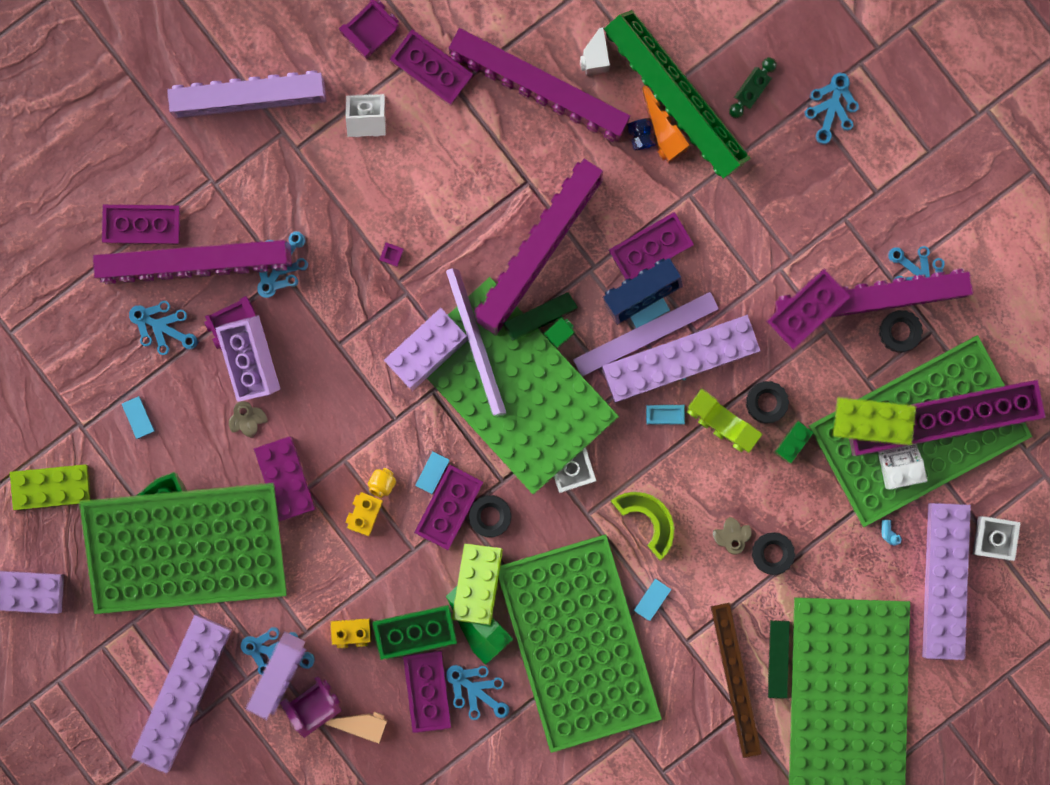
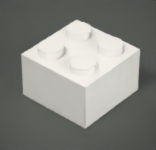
(996, 538)

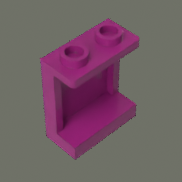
(370, 28)
(237, 311)
(312, 708)

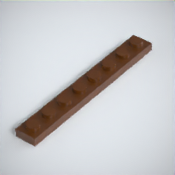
(736, 680)

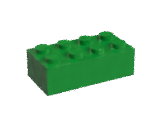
(414, 632)

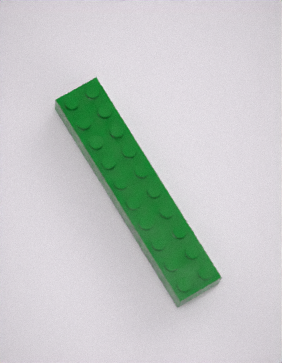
(676, 94)

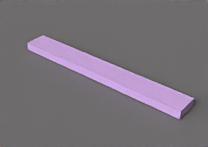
(645, 334)
(476, 342)

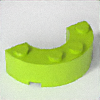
(723, 422)
(657, 513)

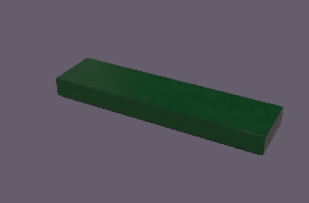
(540, 316)
(778, 659)

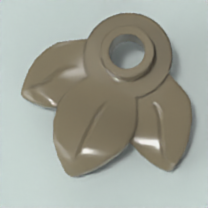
(248, 421)
(732, 533)

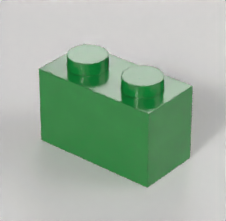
(560, 332)
(793, 442)

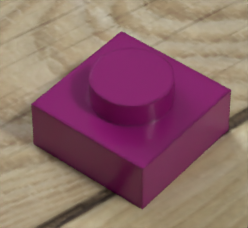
(391, 254)

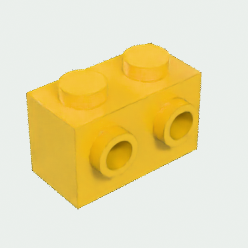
(364, 513)
(351, 631)

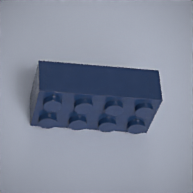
(642, 290)

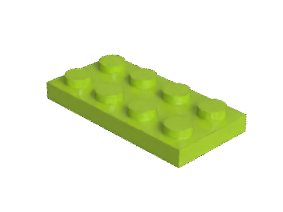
(874, 421)
(49, 487)
(477, 584)

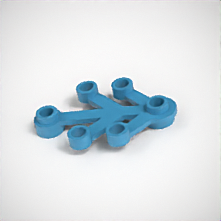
(833, 104)
(913, 268)
(271, 281)
(159, 326)
(269, 650)
(474, 689)

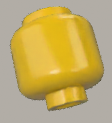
(381, 482)

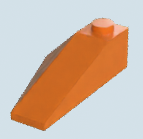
(669, 138)

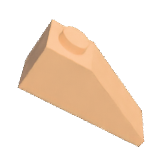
(363, 725)

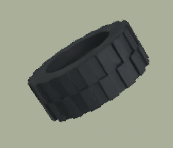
(915, 331)
(767, 387)
(475, 516)
(773, 568)

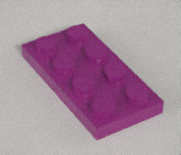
(431, 67)
(141, 224)
(650, 245)
(808, 309)
(448, 507)
(427, 691)

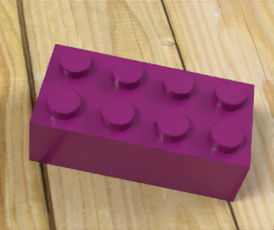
(282, 466)

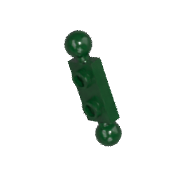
(752, 87)

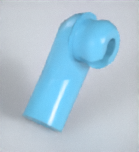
(888, 535)

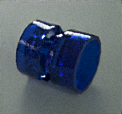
(642, 134)

